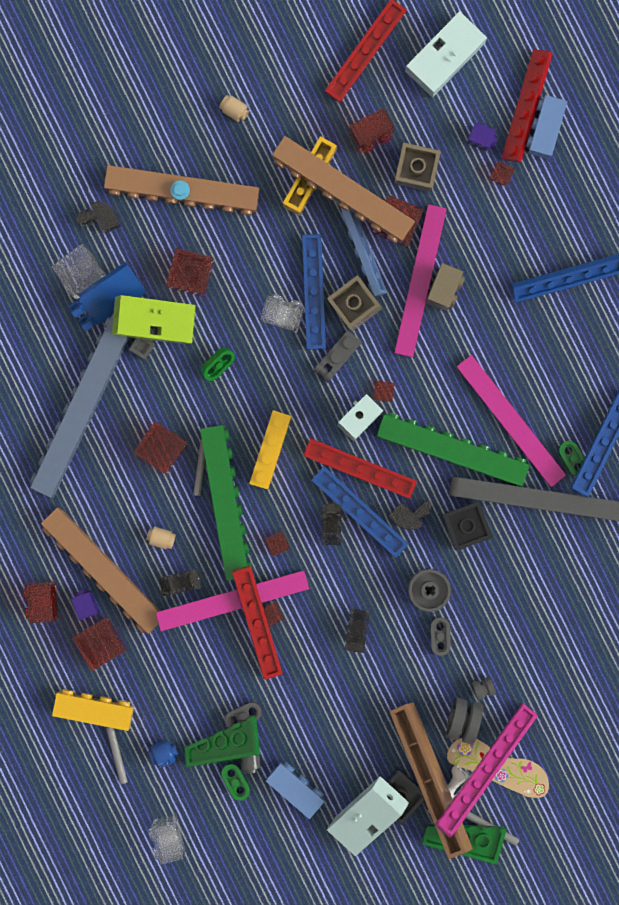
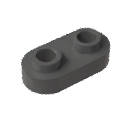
(440, 636)
(243, 713)

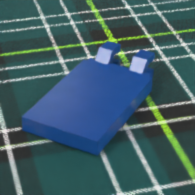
(100, 297)

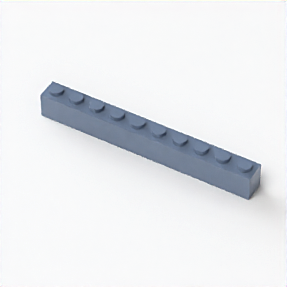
(79, 411)

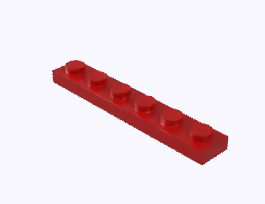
(365, 50)
(527, 105)
(360, 468)
(257, 622)

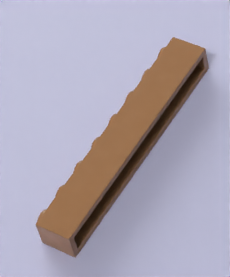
(342, 189)
(202, 191)
(102, 569)
(428, 774)

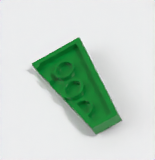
(227, 745)
(484, 840)

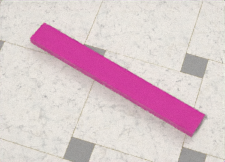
(420, 281)
(511, 421)
(229, 601)
(486, 770)

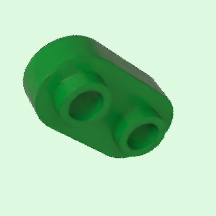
(217, 364)
(571, 459)
(235, 781)

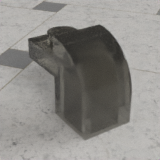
(102, 213)
(406, 519)
(331, 524)
(180, 582)
(357, 630)

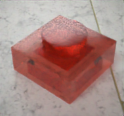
(502, 173)
(383, 391)
(277, 543)
(272, 614)

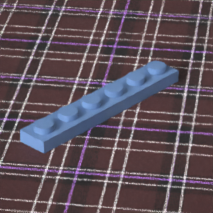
(364, 252)

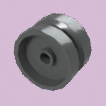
(440, 590)
(464, 720)

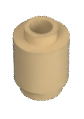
(234, 108)
(161, 538)

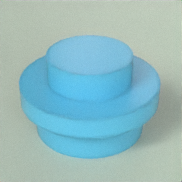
(180, 190)

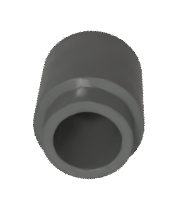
(251, 764)

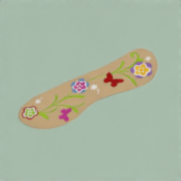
(515, 774)

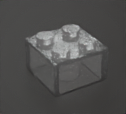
(78, 270)
(282, 313)
(168, 839)

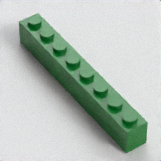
(453, 450)
(224, 499)

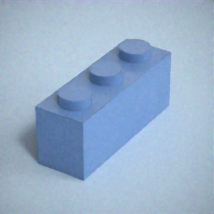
(546, 127)
(295, 789)

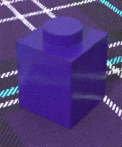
(482, 137)
(84, 604)

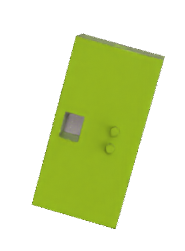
(153, 320)

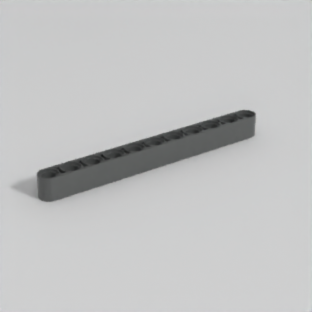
(534, 498)

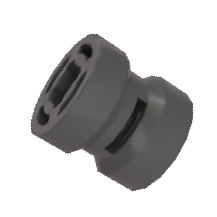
(483, 688)

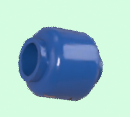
(163, 753)

